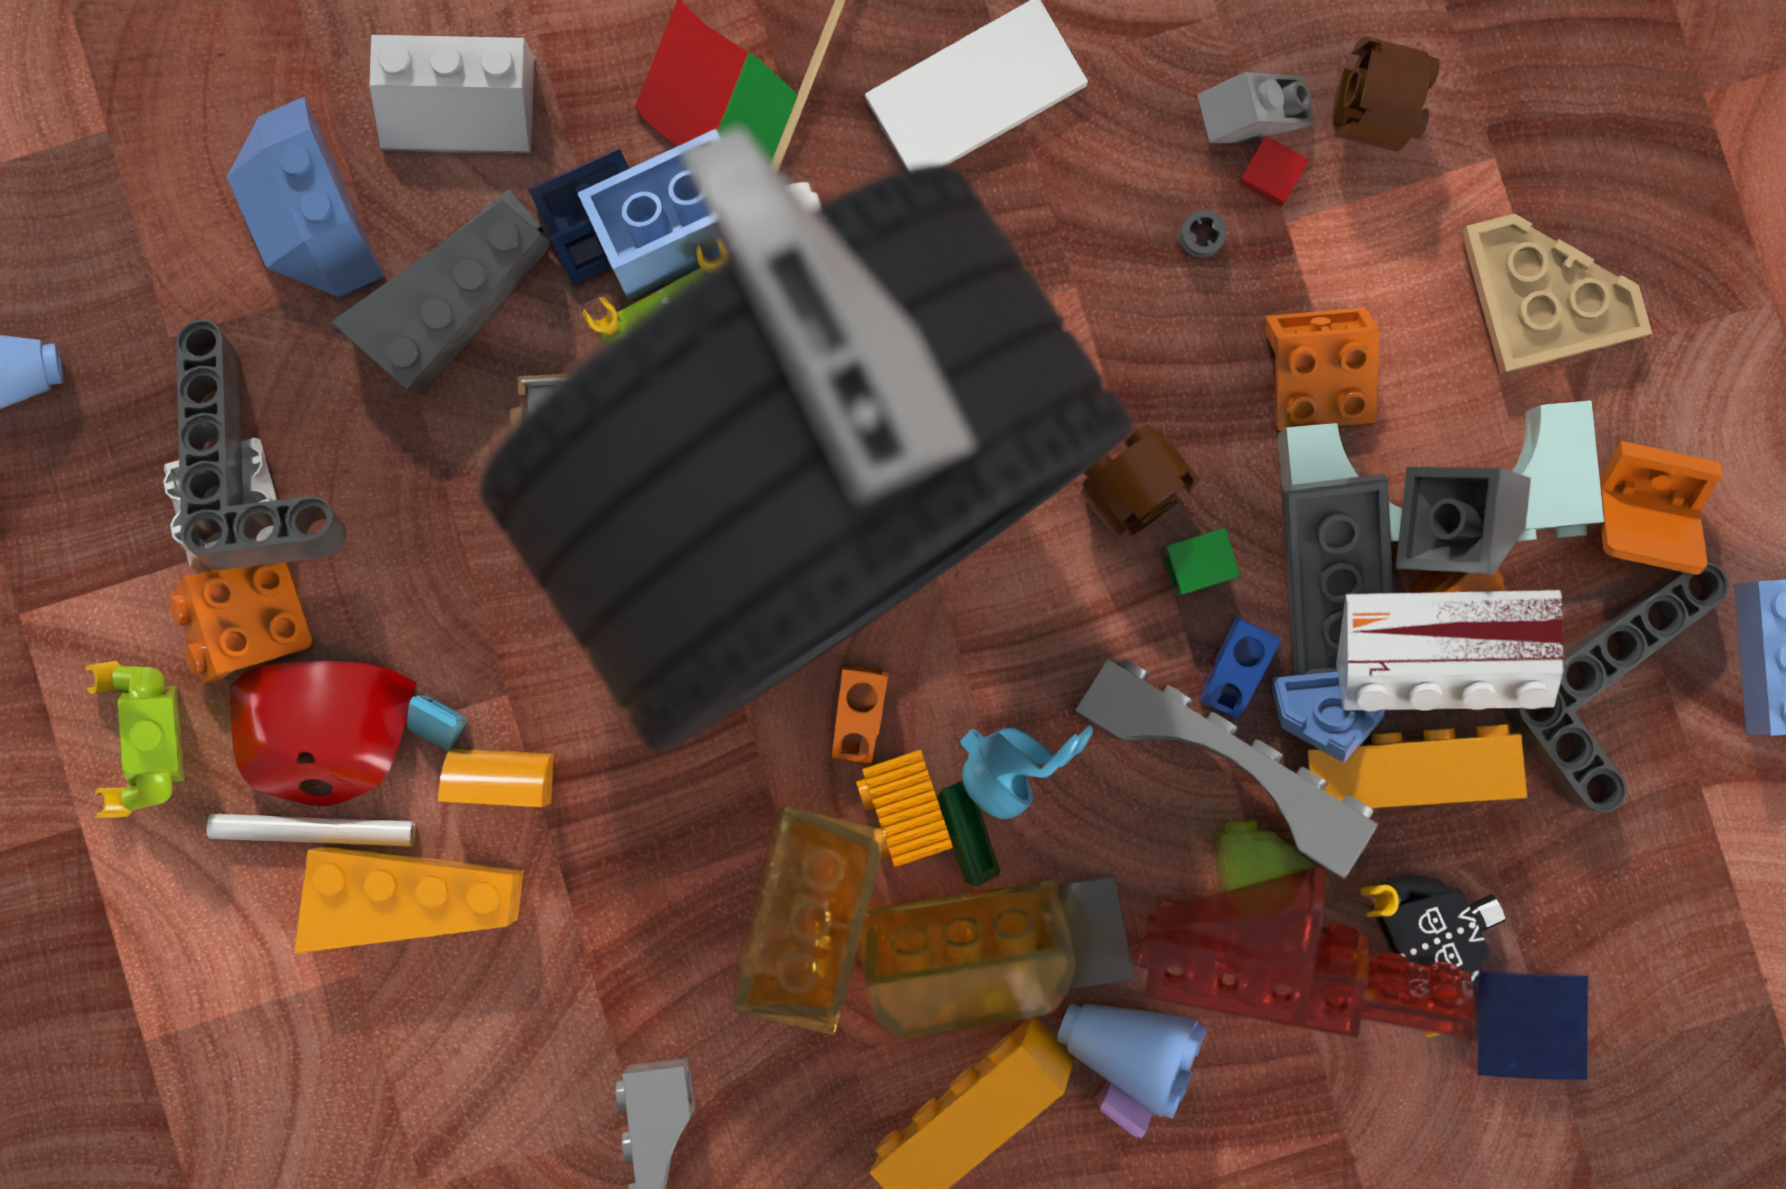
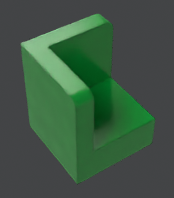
(1200, 562)

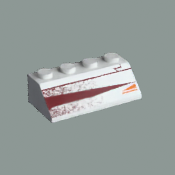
(1450, 650)

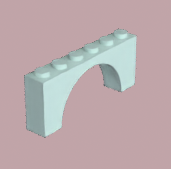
(1555, 454)

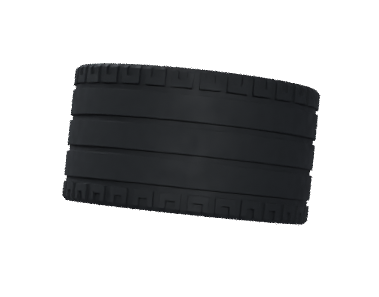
(696, 508)

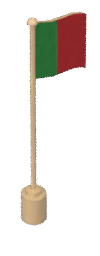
(712, 84)

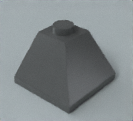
(1460, 518)

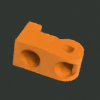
(859, 713)

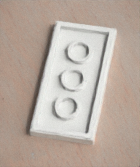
(977, 88)

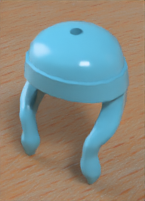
(1001, 761)

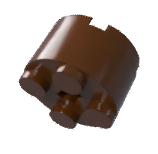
(1384, 94)
(1137, 483)

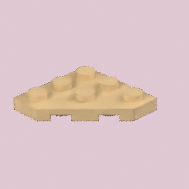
(1547, 296)

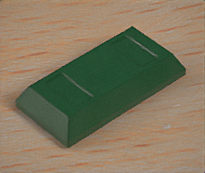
(968, 835)

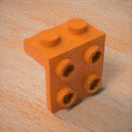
(1655, 506)
(238, 618)

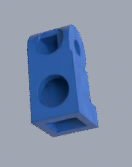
(1238, 668)

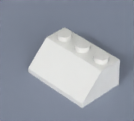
(452, 93)

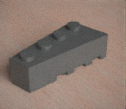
(445, 297)

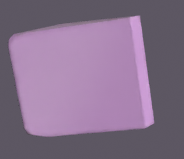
(1123, 1110)

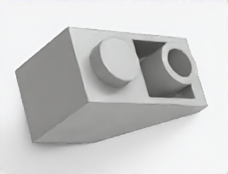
(1255, 107)

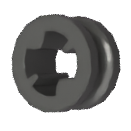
(1216, 229)

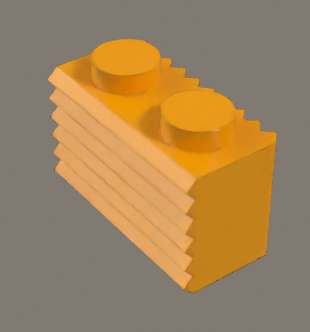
(905, 807)

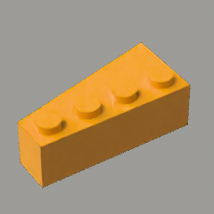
(1428, 769)
(388, 897)
(977, 1112)

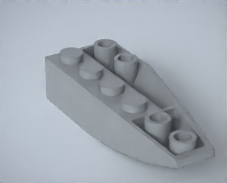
(830, 322)

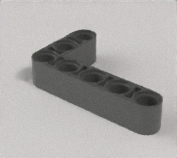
(223, 466)
(1600, 671)

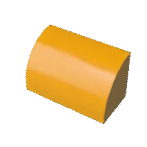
(496, 777)

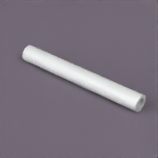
(311, 830)

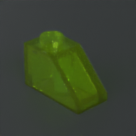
(1253, 855)

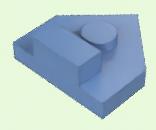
(1314, 712)

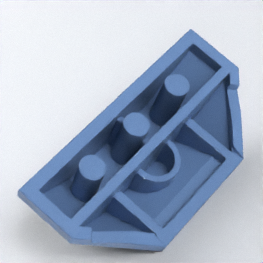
(301, 204)

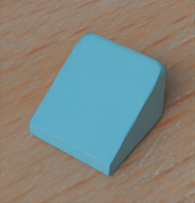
(435, 721)

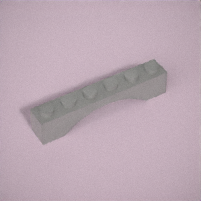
(1134, 710)
(657, 1108)

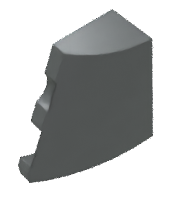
(1096, 931)

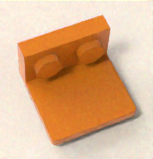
(1324, 367)

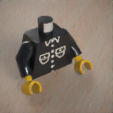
(1434, 922)

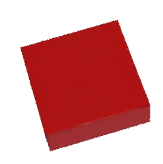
(1273, 171)

